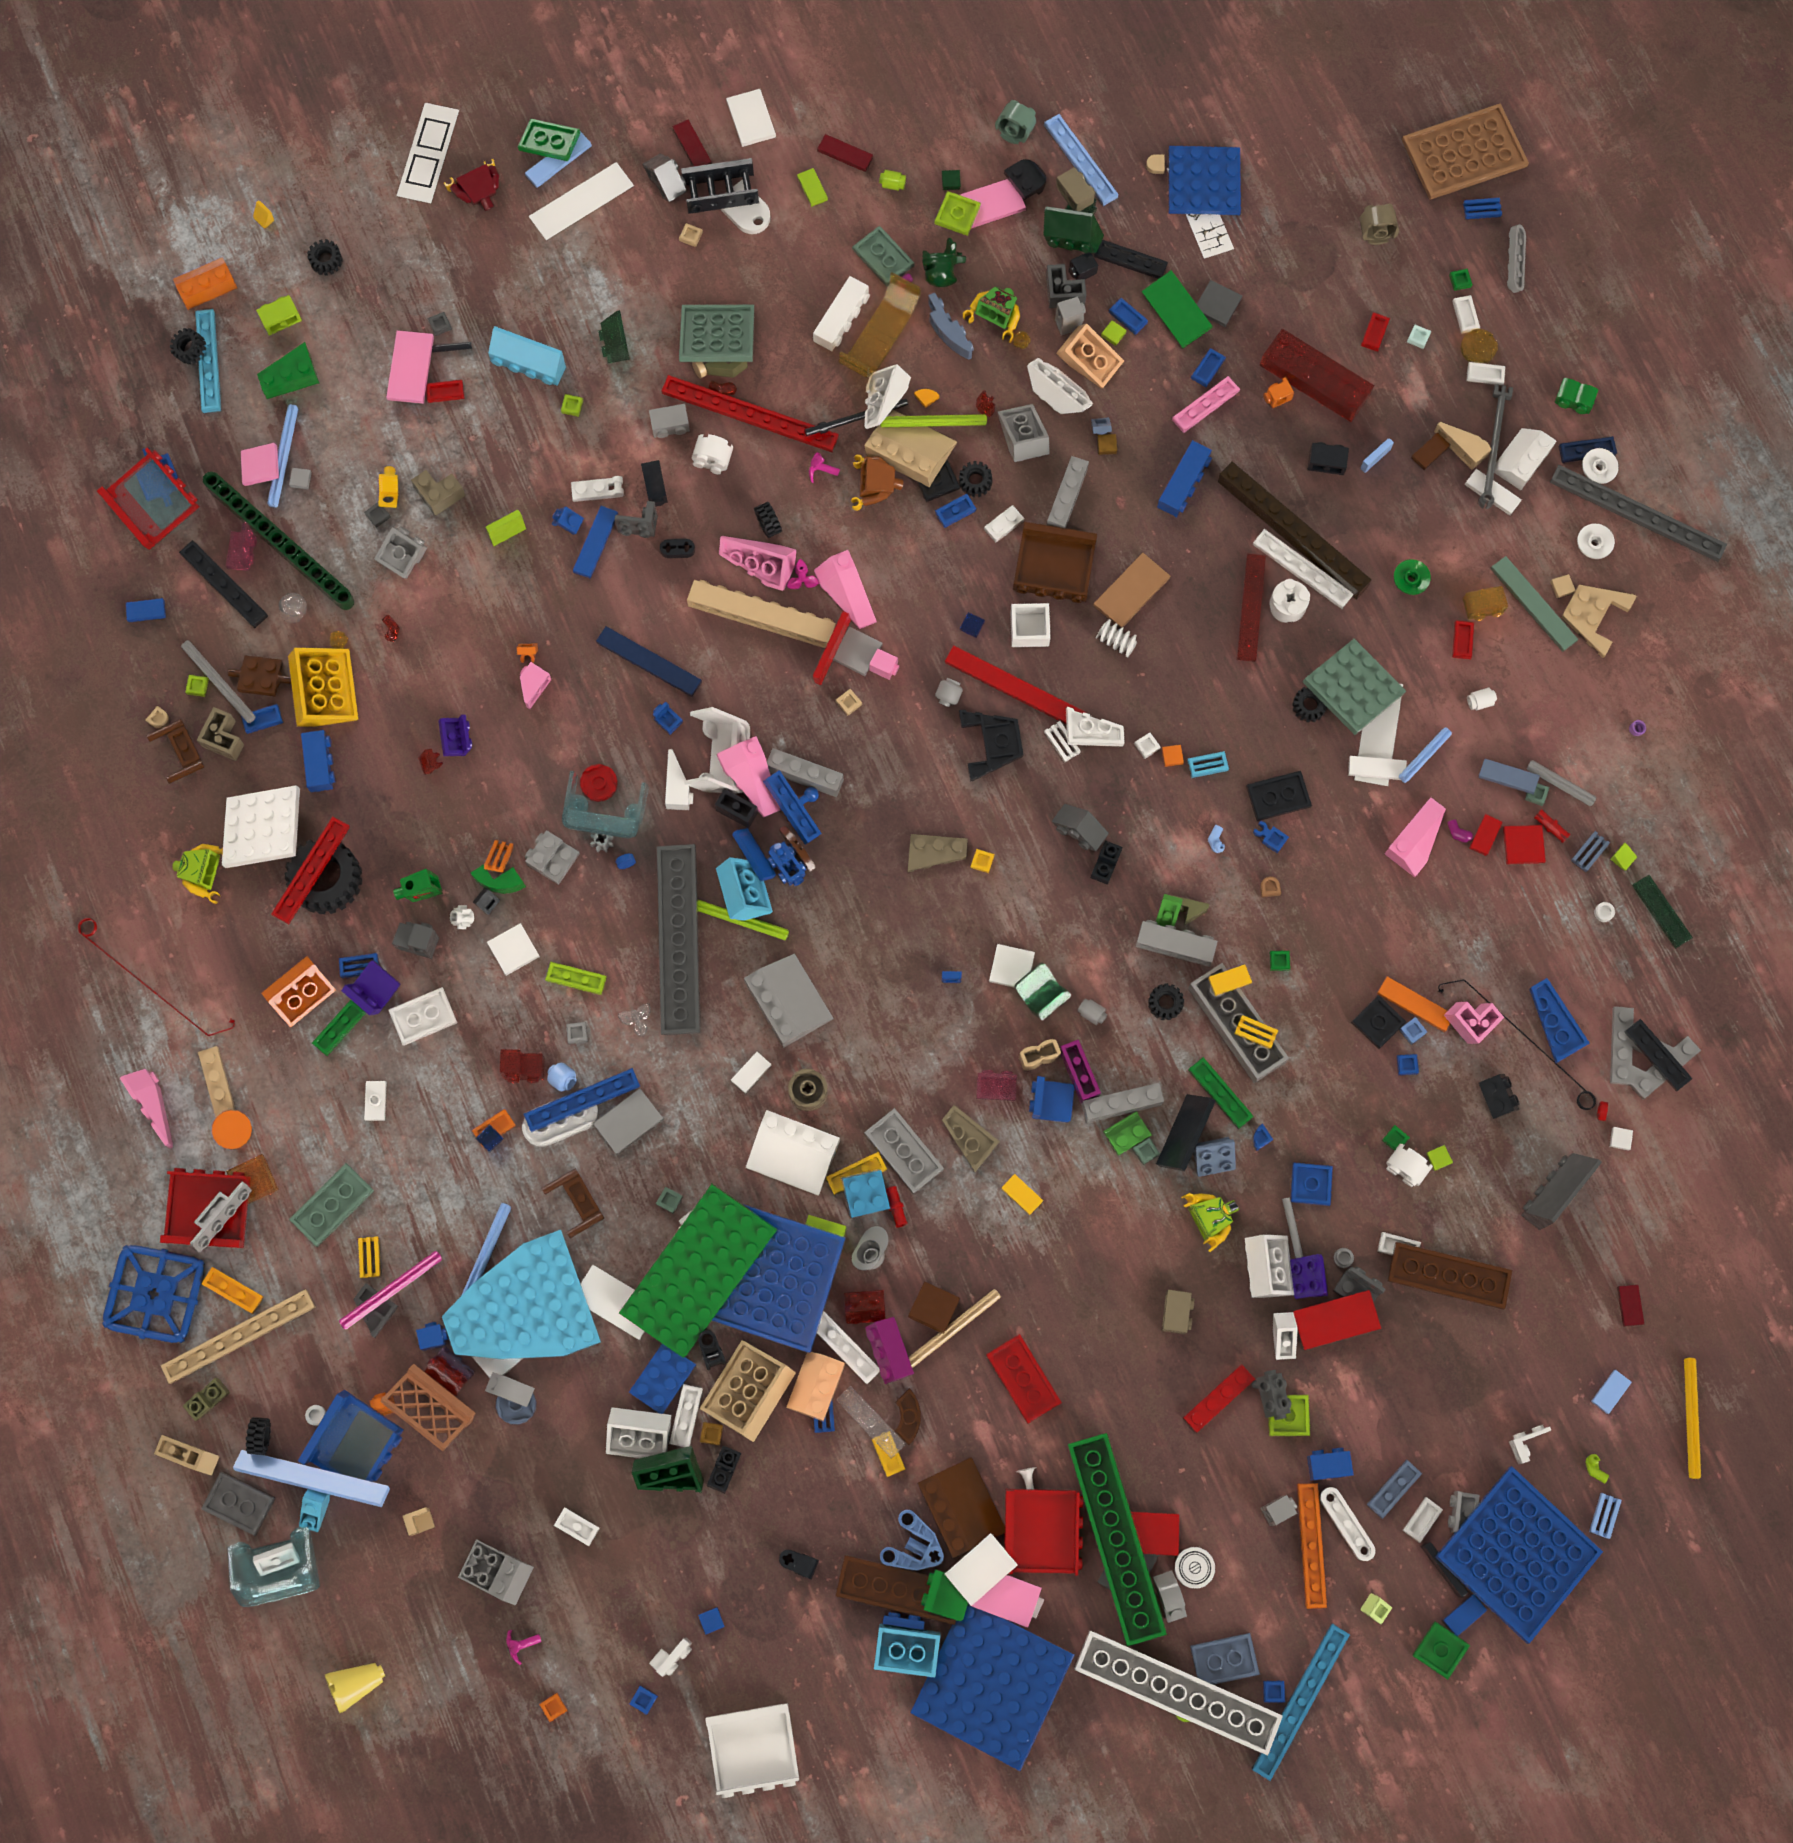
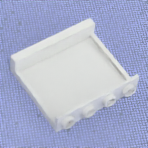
(752, 1750)

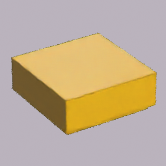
(982, 861)

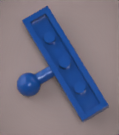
(793, 806)

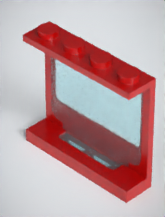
(150, 499)

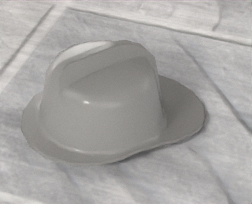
(870, 1249)

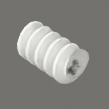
(1117, 637)

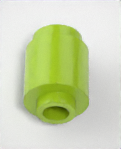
(892, 180)

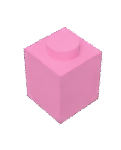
(884, 664)

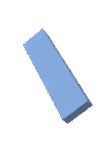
(549, 166)

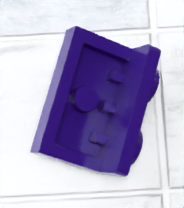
(455, 736)

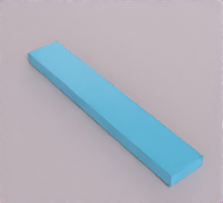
(209, 362)

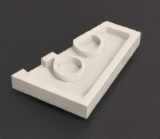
(1087, 730)

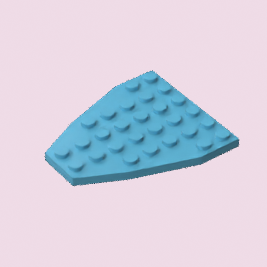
(524, 1307)

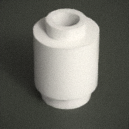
(1481, 699)

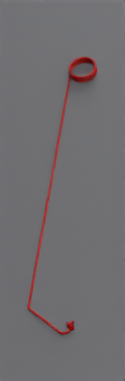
(93, 932)

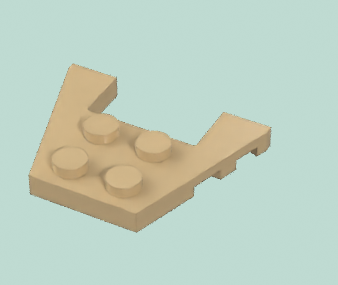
(1588, 609)

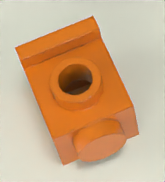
(1279, 393)
(380, 1407)

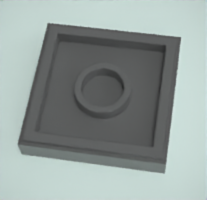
(1218, 303)

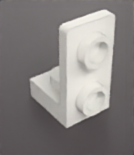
(1520, 1450)

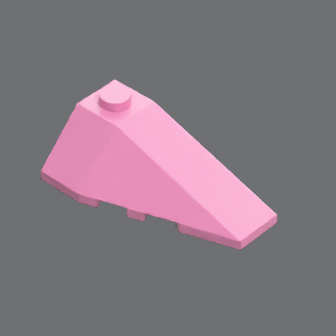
(766, 561)
(842, 582)
(749, 769)
(1416, 841)
(145, 1090)

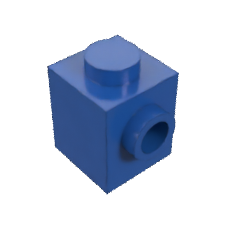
(432, 1336)

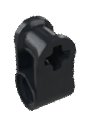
(711, 1351)
(802, 1564)

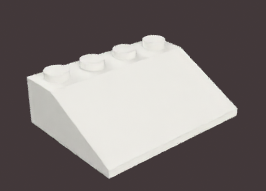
(792, 1152)

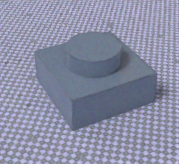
(1101, 426)

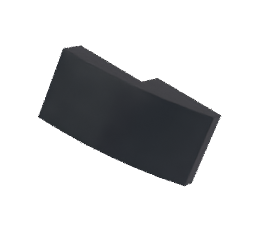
(1106, 862)
(723, 1469)

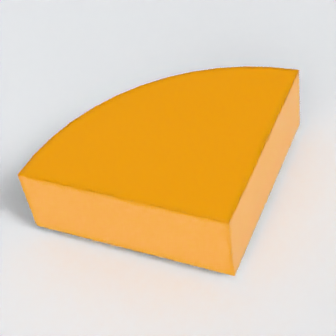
(926, 396)

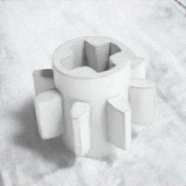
(462, 917)

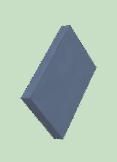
(1225, 1659)

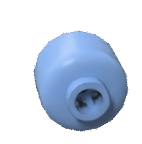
(561, 1077)

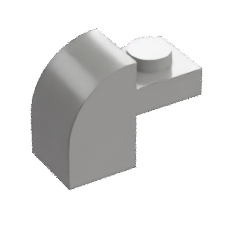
(509, 1389)
(1170, 1596)

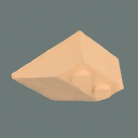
(1090, 355)

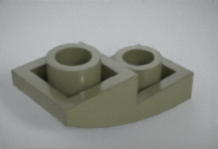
(206, 1399)

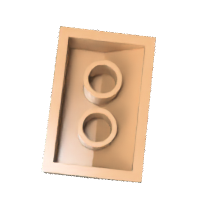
(815, 1385)

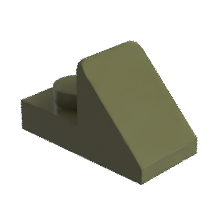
(1193, 908)

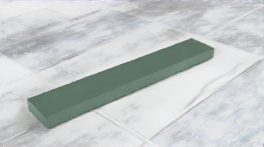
(1534, 604)

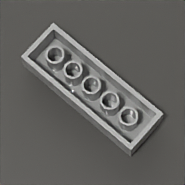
(1225, 1013)

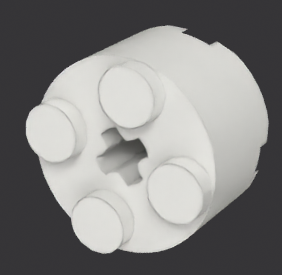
(712, 453)
(1289, 591)
(1408, 1165)

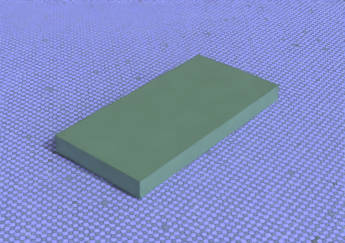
(331, 1205)

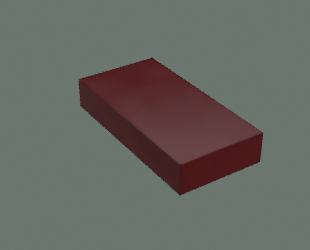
(1630, 1305)

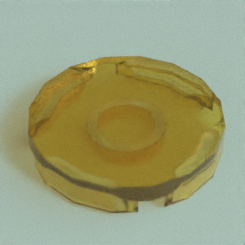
(1479, 346)

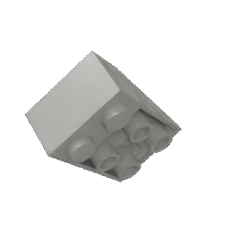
(495, 1572)

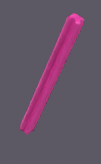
(390, 1290)

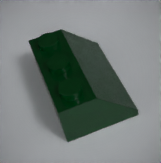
(1072, 230)

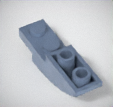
(950, 332)

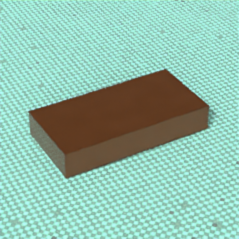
(1430, 451)

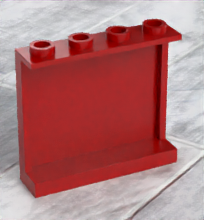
(190, 1196)
(1043, 1530)

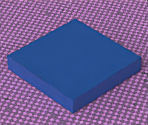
(1311, 1184)

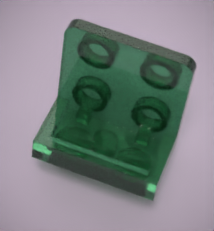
(1041, 991)

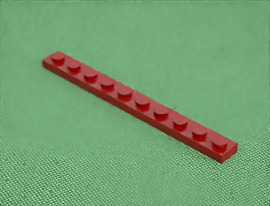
(747, 413)

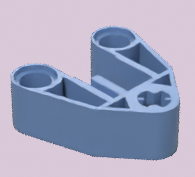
(921, 1530)

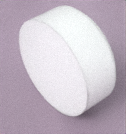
(1604, 912)
(315, 1414)

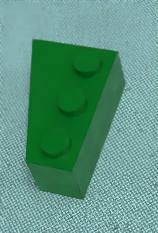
(289, 373)

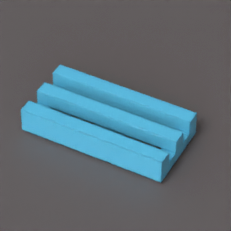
(1192, 768)

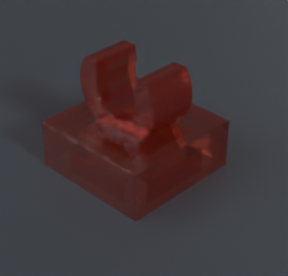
(428, 761)

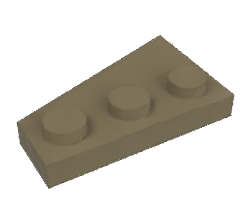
(935, 850)
(970, 1137)

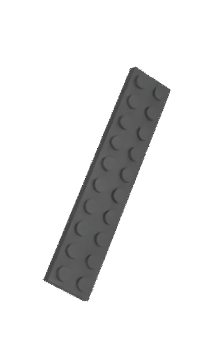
(678, 940)

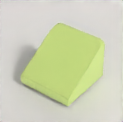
(1376, 1608)

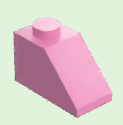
(533, 683)

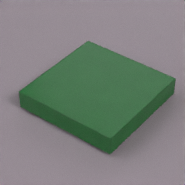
(1441, 1650)

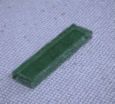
(1662, 911)

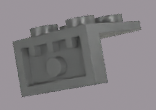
(642, 526)
(1356, 1281)

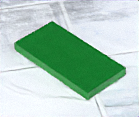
(1177, 309)

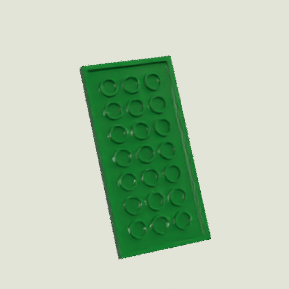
(697, 1270)

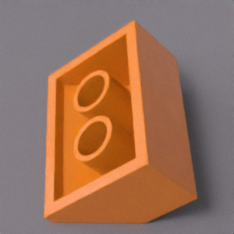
(205, 283)
(298, 991)

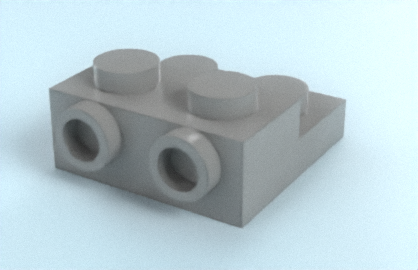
(401, 551)
(551, 857)

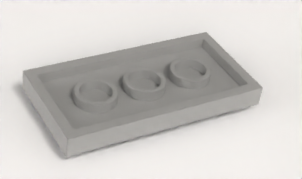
(904, 1151)

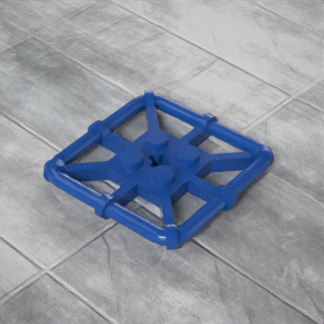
(161, 1304)

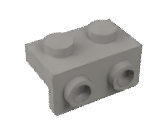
(1462, 1507)

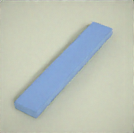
(1081, 159)

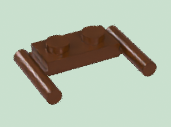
(183, 747)
(580, 1198)

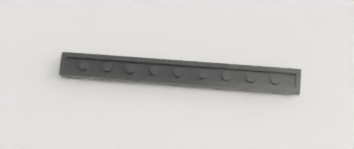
(1638, 513)

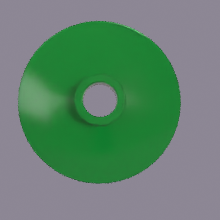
(1415, 570)

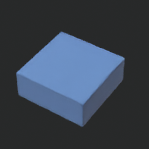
(1413, 1030)

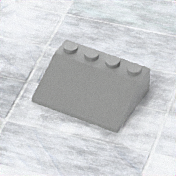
(788, 999)

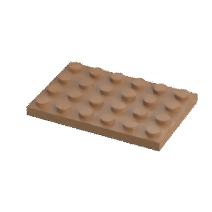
(1465, 151)

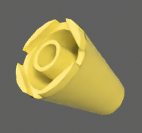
(353, 1684)

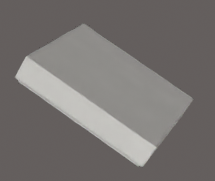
(856, 651)

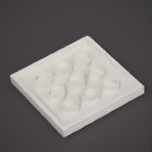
(261, 826)

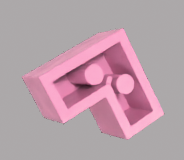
(1471, 1023)

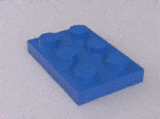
(662, 1379)

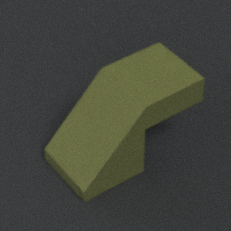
(725, 370)

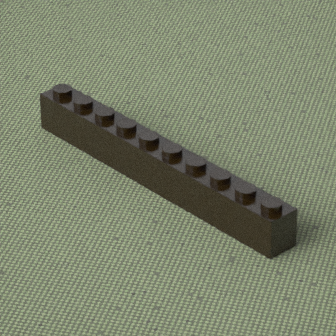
(1293, 529)

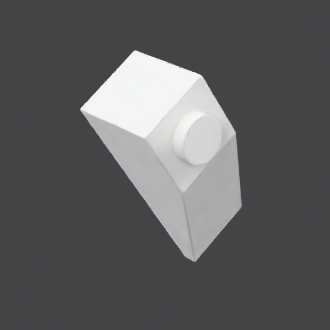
(677, 793)

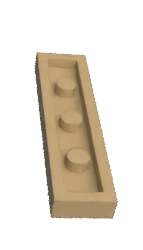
(216, 1080)

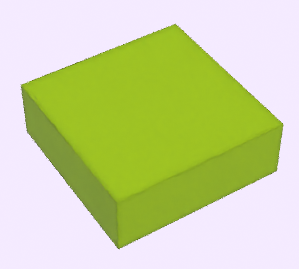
(1113, 333)
(572, 405)
(197, 685)
(1439, 1158)

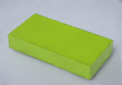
(812, 187)

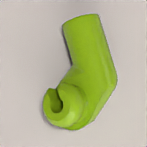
(1592, 1465)

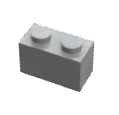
(1069, 315)
(669, 421)
(1279, 1510)

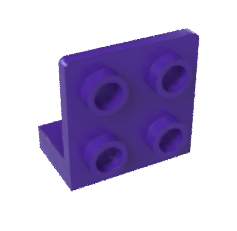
(372, 988)

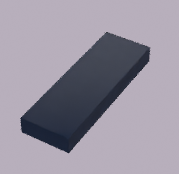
(1577, 450)

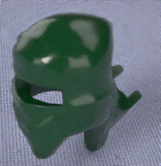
(940, 266)

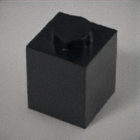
(1083, 266)

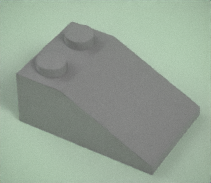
(1024, 433)

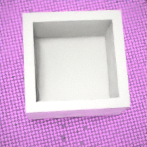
(1030, 625)

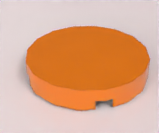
(231, 1129)

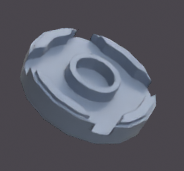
(513, 1412)

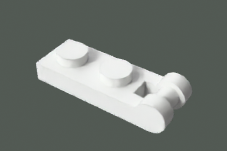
(597, 489)

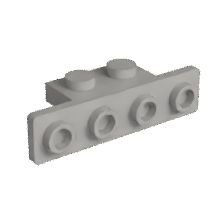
(217, 1214)

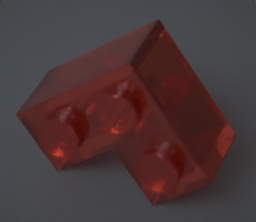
(521, 1066)

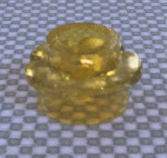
(1021, 335)
(338, 635)

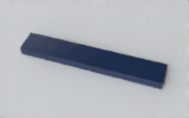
(648, 661)

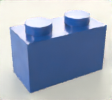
(1330, 1464)

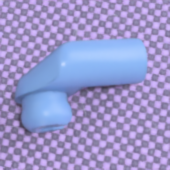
(1214, 841)

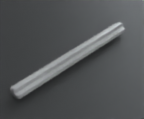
(218, 681)

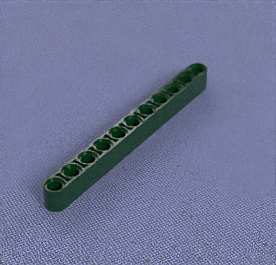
(274, 533)

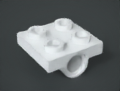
(666, 1663)

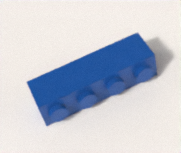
(1184, 478)

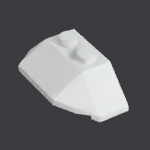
(1057, 388)

